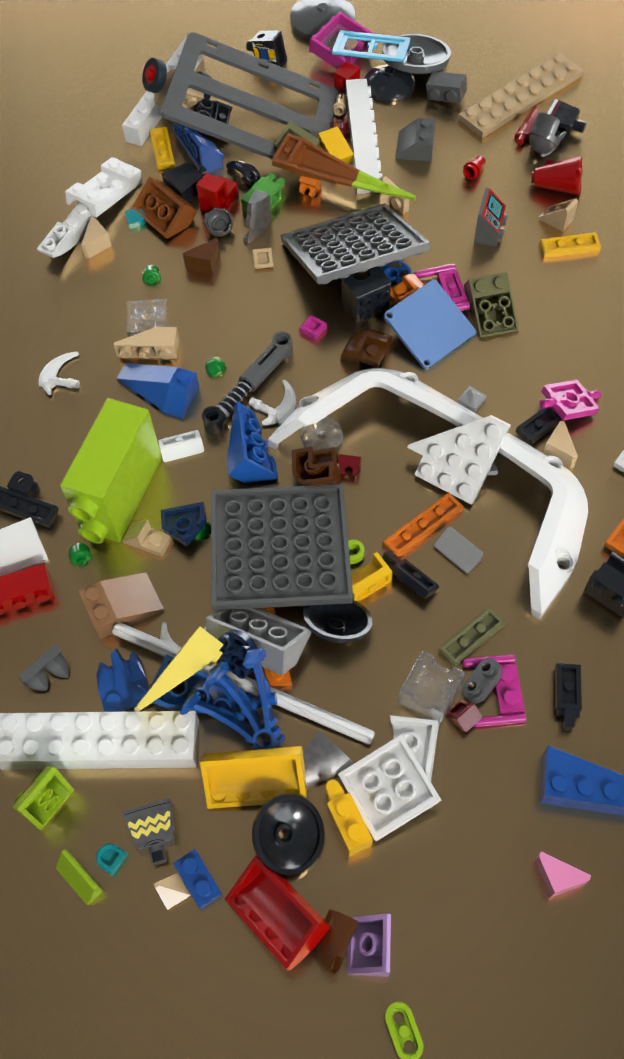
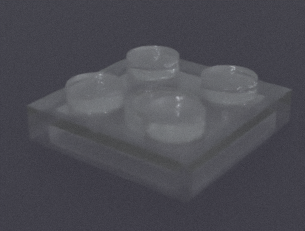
(146, 315)

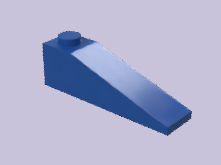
(199, 148)
(164, 386)
(247, 450)
(212, 694)

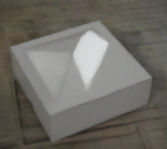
(472, 399)

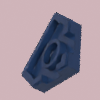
(184, 521)

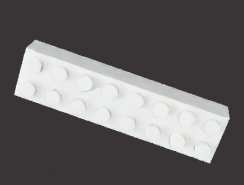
(98, 740)

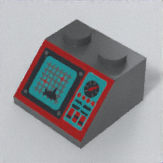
(490, 220)

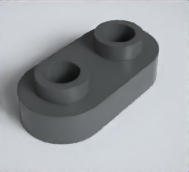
(482, 680)

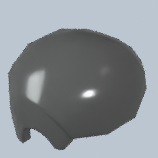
(218, 222)

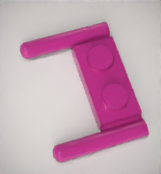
(450, 282)
(507, 692)

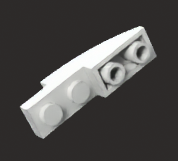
(66, 234)

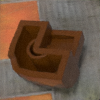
(367, 347)
(316, 466)
(333, 946)

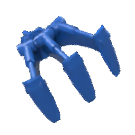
(247, 706)

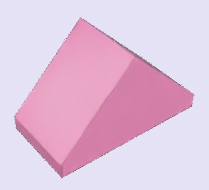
(558, 875)

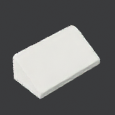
(181, 446)

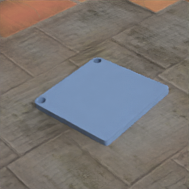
(429, 324)

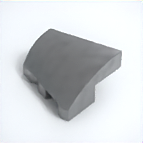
(258, 215)
(323, 761)

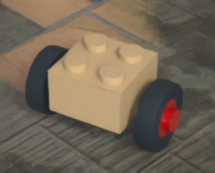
(157, 81)

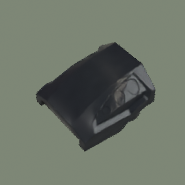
(214, 109)

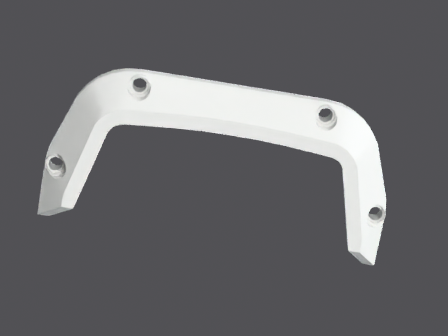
(568, 509)

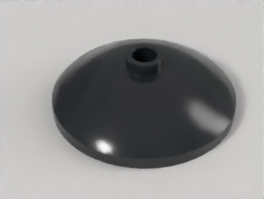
(390, 84)
(338, 621)
(301, 829)

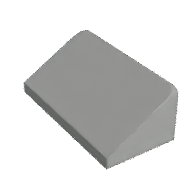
(458, 550)

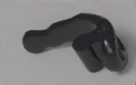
(249, 172)

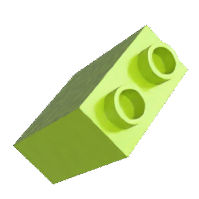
(112, 471)

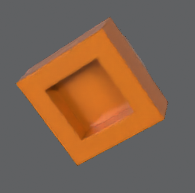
(309, 183)

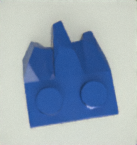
(122, 683)

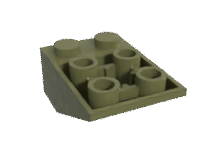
(491, 304)

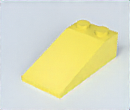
(197, 652)

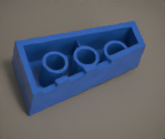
(580, 784)

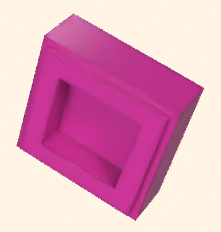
(313, 327)

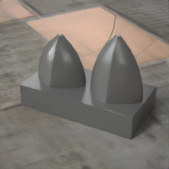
(53, 661)

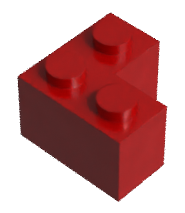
(216, 193)

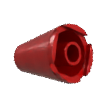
(560, 176)

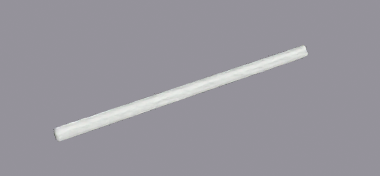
(251, 686)

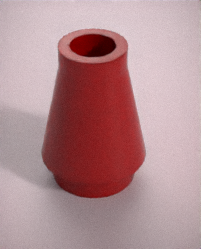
(473, 168)

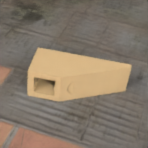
(152, 343)

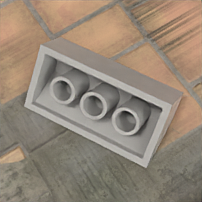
(276, 635)

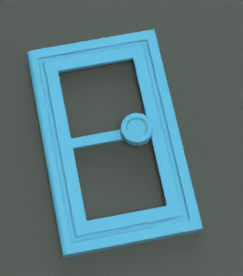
(403, 43)

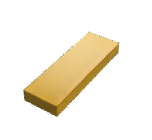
(162, 148)
(569, 245)

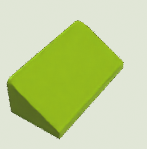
(77, 877)

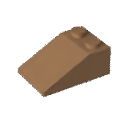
(120, 600)

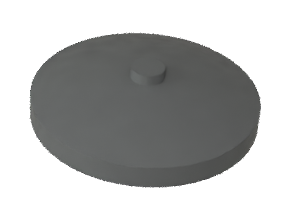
(310, 15)
(423, 54)

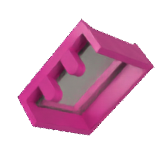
(325, 39)

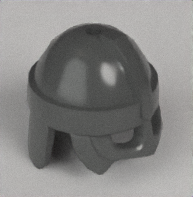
(542, 134)

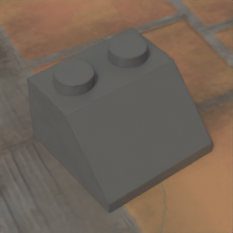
(416, 140)

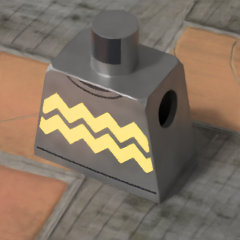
(152, 828)

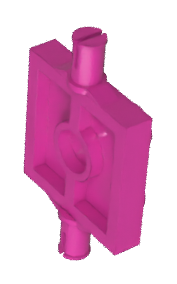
(570, 399)

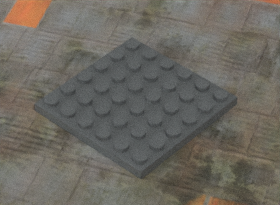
(354, 243)
(279, 547)

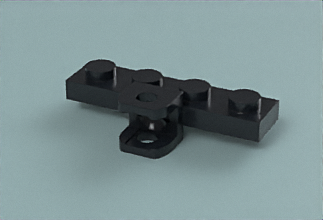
(21, 500)

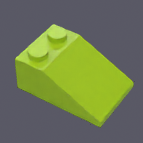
(43, 797)

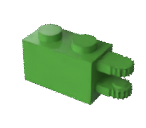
(266, 185)

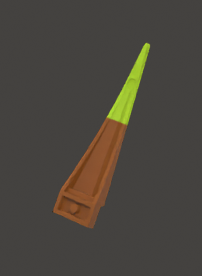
(309, 160)

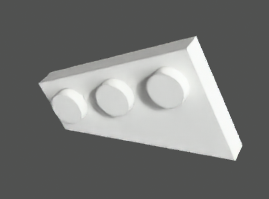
(421, 738)

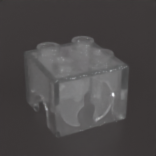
(430, 688)

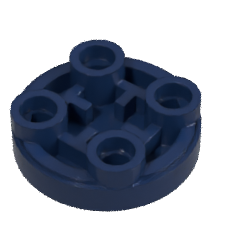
(233, 651)

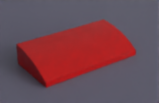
(276, 913)

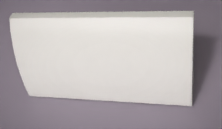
(20, 547)

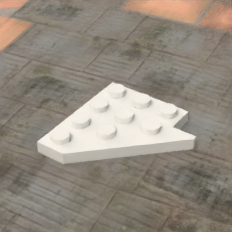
(461, 456)

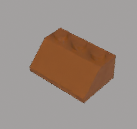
(164, 208)

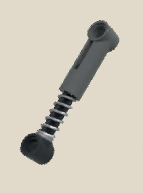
(279, 350)

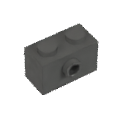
(446, 87)

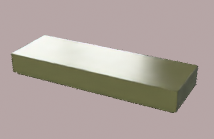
(472, 637)

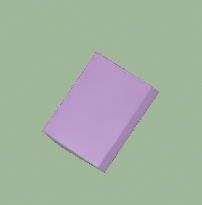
(370, 946)

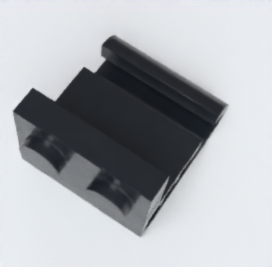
(608, 584)

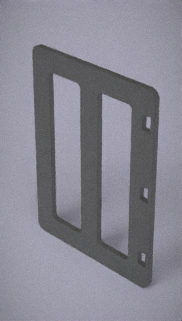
(186, 77)

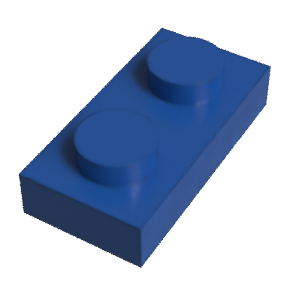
(197, 879)

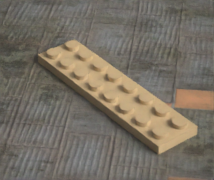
(520, 95)

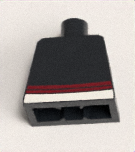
(568, 118)

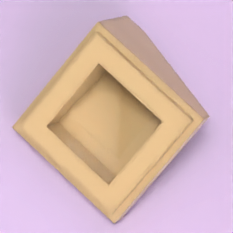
(262, 258)
(172, 890)

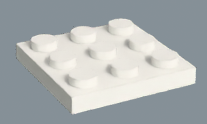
(389, 787)

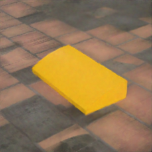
(252, 776)

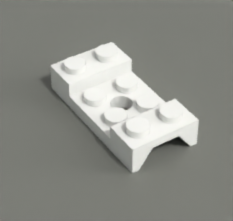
(106, 187)

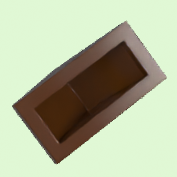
(202, 257)

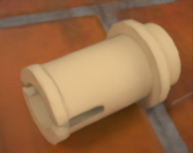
(340, 106)

